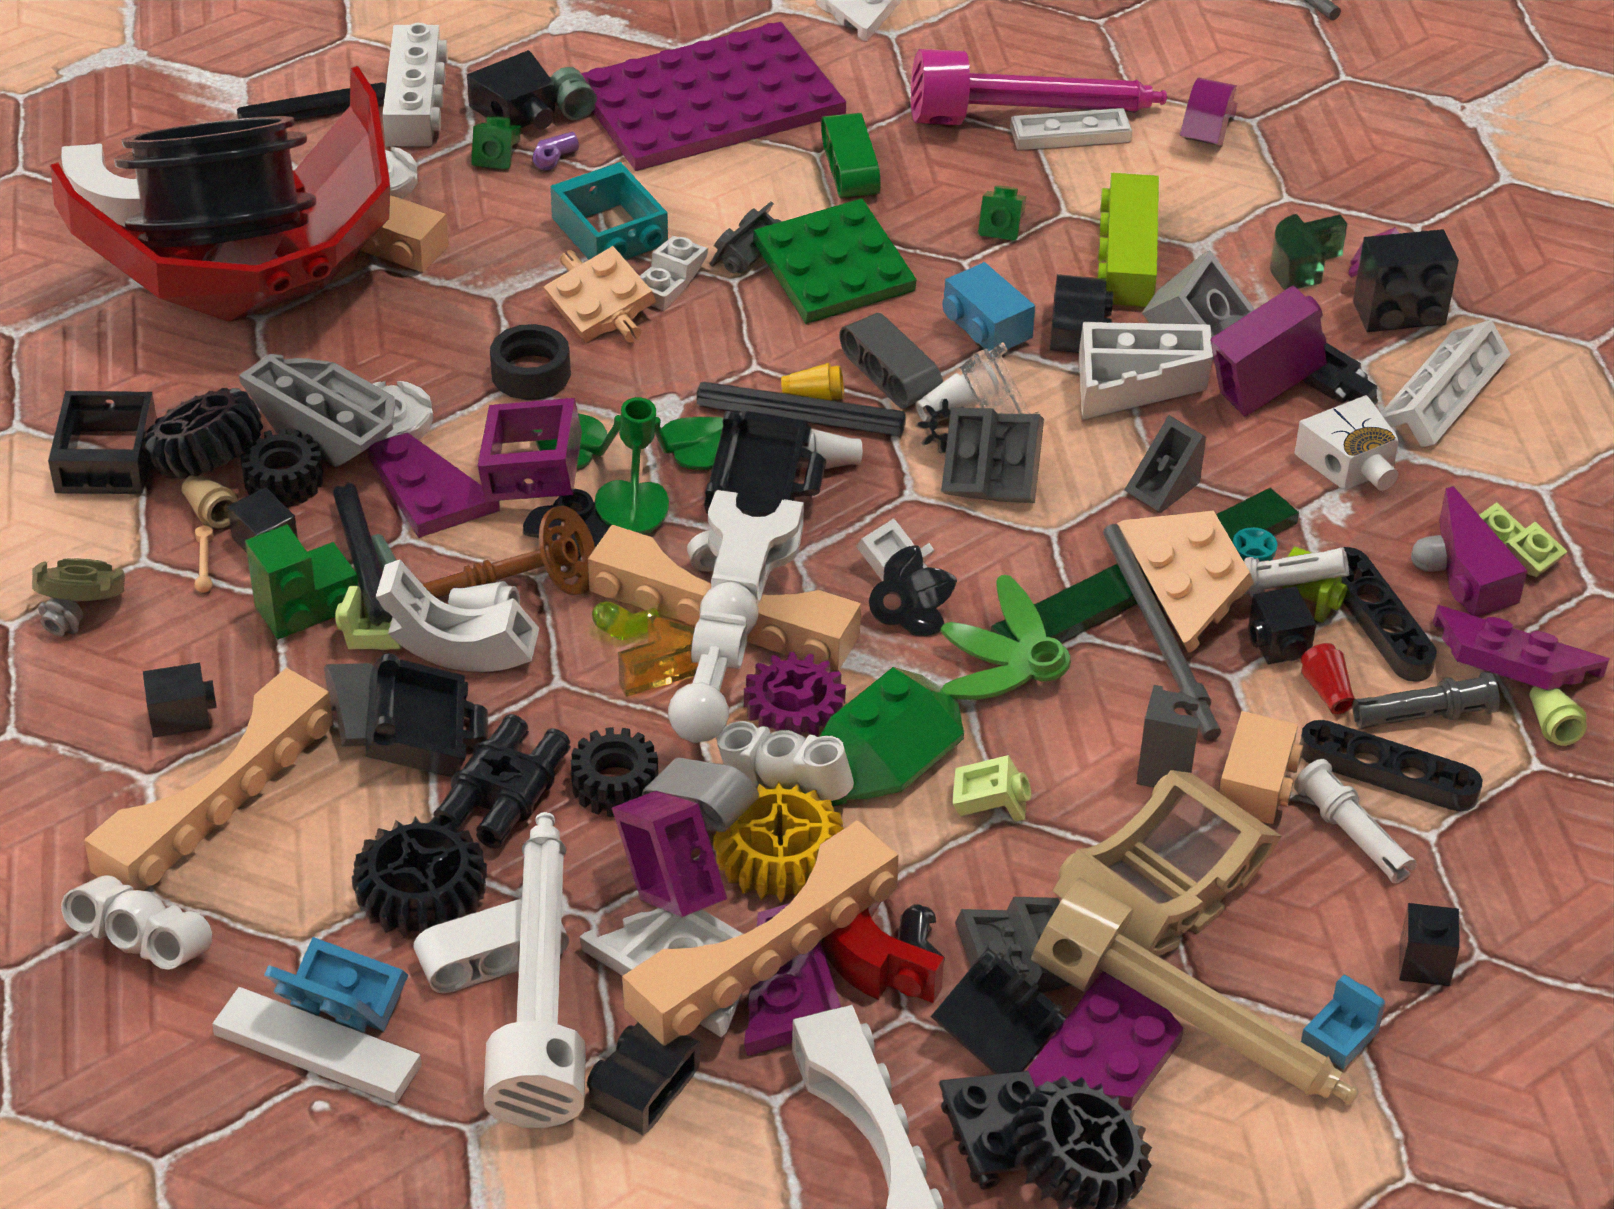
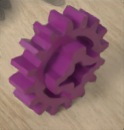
(794, 694)

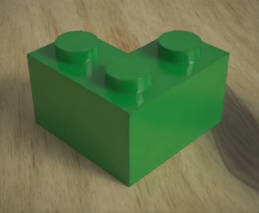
(294, 585)

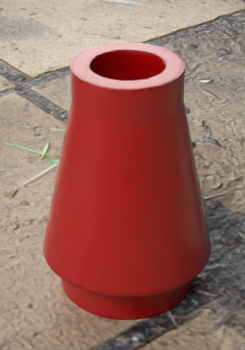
(1328, 675)

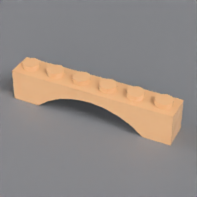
(640, 574)
(150, 838)
(686, 985)

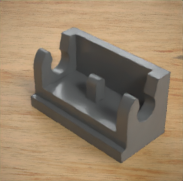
(1167, 736)

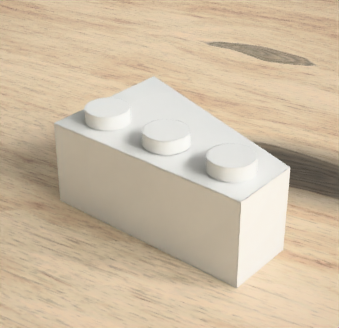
(1140, 364)

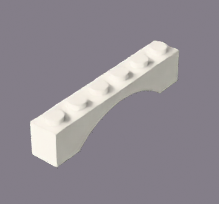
(841, 1069)

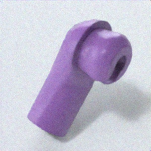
(549, 150)

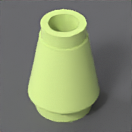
(1558, 716)

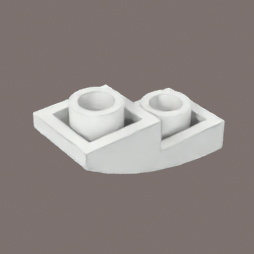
(673, 269)

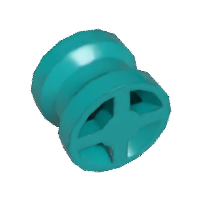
(1255, 543)

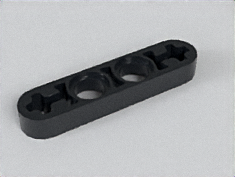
(1390, 610)
(1392, 758)

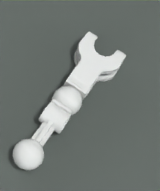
(745, 554)

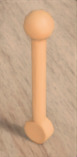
(203, 535)

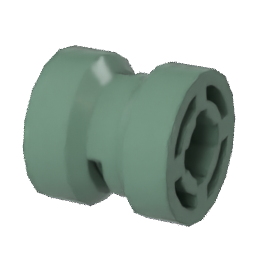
(573, 94)

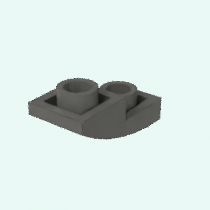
(350, 698)

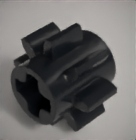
(931, 424)

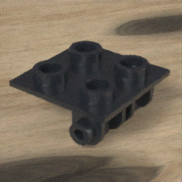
(998, 1014)
(981, 1118)

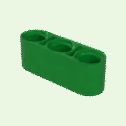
(850, 155)

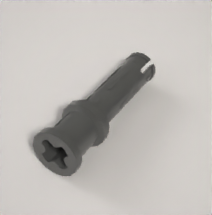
(1446, 699)

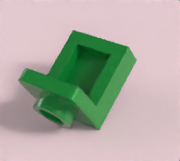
(494, 142)
(1001, 213)

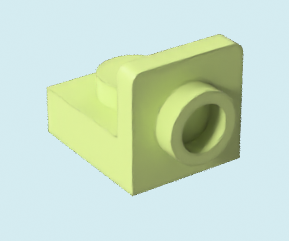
(990, 786)

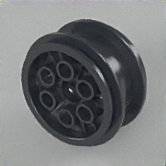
(215, 181)

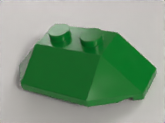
(895, 732)

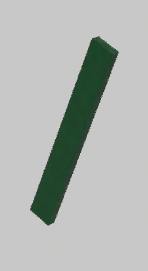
(1108, 592)

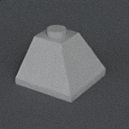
(1199, 296)

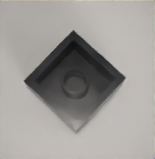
(1405, 280)

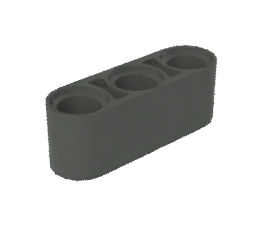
(890, 359)

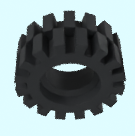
(279, 451)
(609, 752)

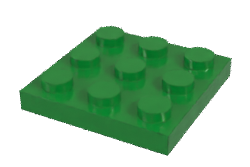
(834, 260)

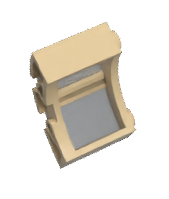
(1174, 860)

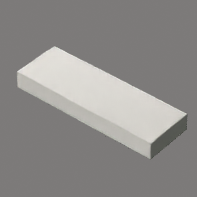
(1070, 129)

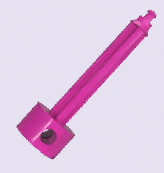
(945, 88)

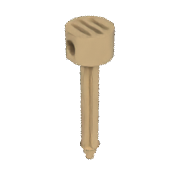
(1089, 938)

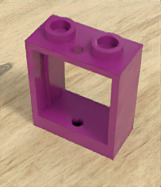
(550, 470)
(658, 843)

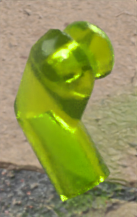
(620, 622)

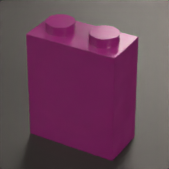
(1269, 350)

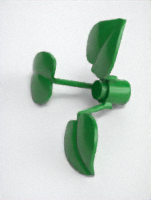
(646, 504)

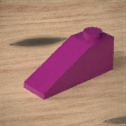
(1479, 565)

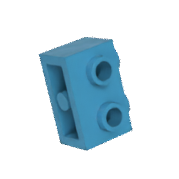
(988, 307)

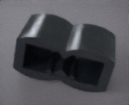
(1077, 301)
(642, 1077)

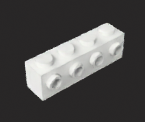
(414, 85)

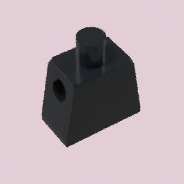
(513, 90)

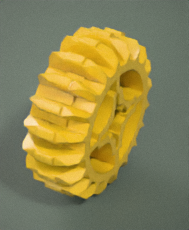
(751, 847)

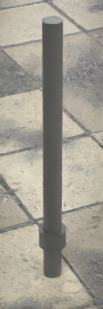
(1161, 631)

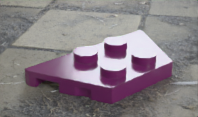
(1512, 653)
(1110, 1040)

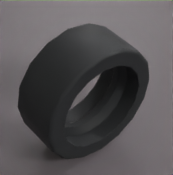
(534, 381)

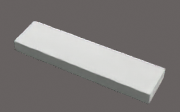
(317, 1045)

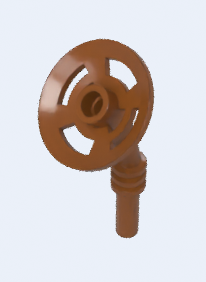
(551, 555)

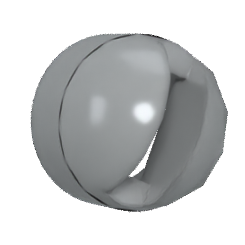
(1430, 554)

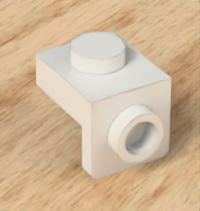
(884, 543)

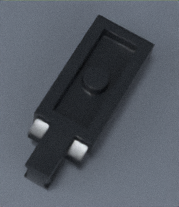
(1342, 378)

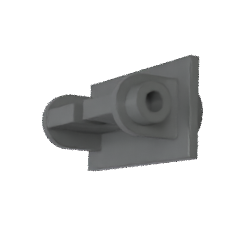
(737, 246)

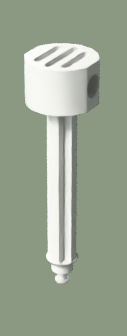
(535, 1064)

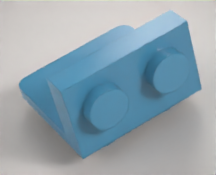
(342, 985)

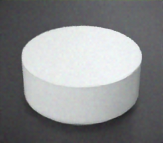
(700, 553)

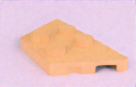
(1189, 568)

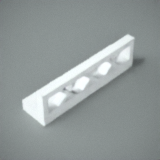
(1448, 382)

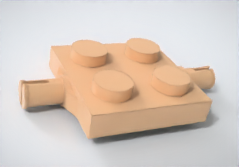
(600, 295)

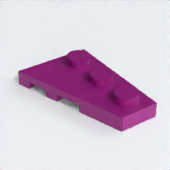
(427, 486)
(795, 991)

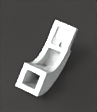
(89, 177)
(451, 635)

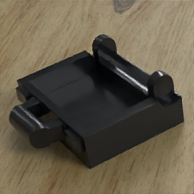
(763, 462)
(420, 716)

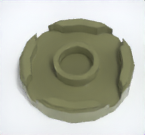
(78, 580)

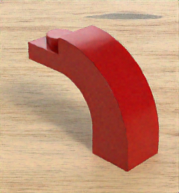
(875, 960)

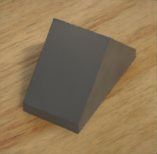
(1169, 466)

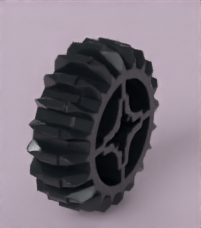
(203, 433)
(419, 876)
(1080, 1146)

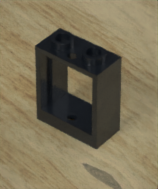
(101, 469)

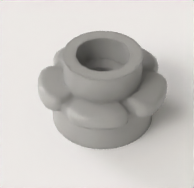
(60, 616)

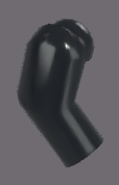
(916, 926)

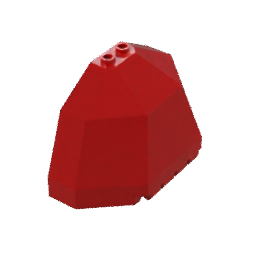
(352, 204)

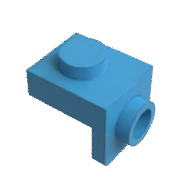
(1345, 1022)

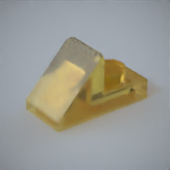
(659, 661)

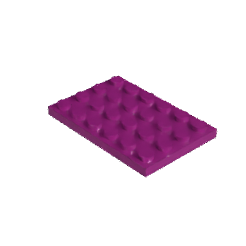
(711, 95)

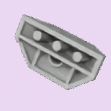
(320, 401)

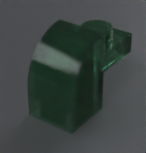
(1303, 247)

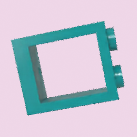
(613, 187)

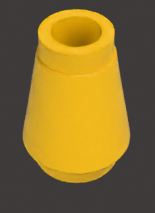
(816, 382)

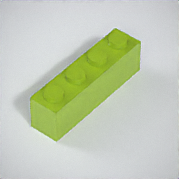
(1129, 238)

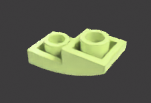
(1530, 545)

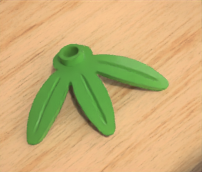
(1031, 657)

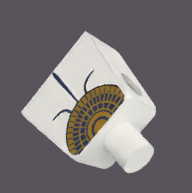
(1350, 445)

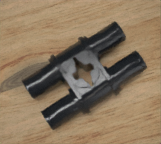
(503, 780)

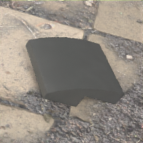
(992, 455)
(1014, 934)

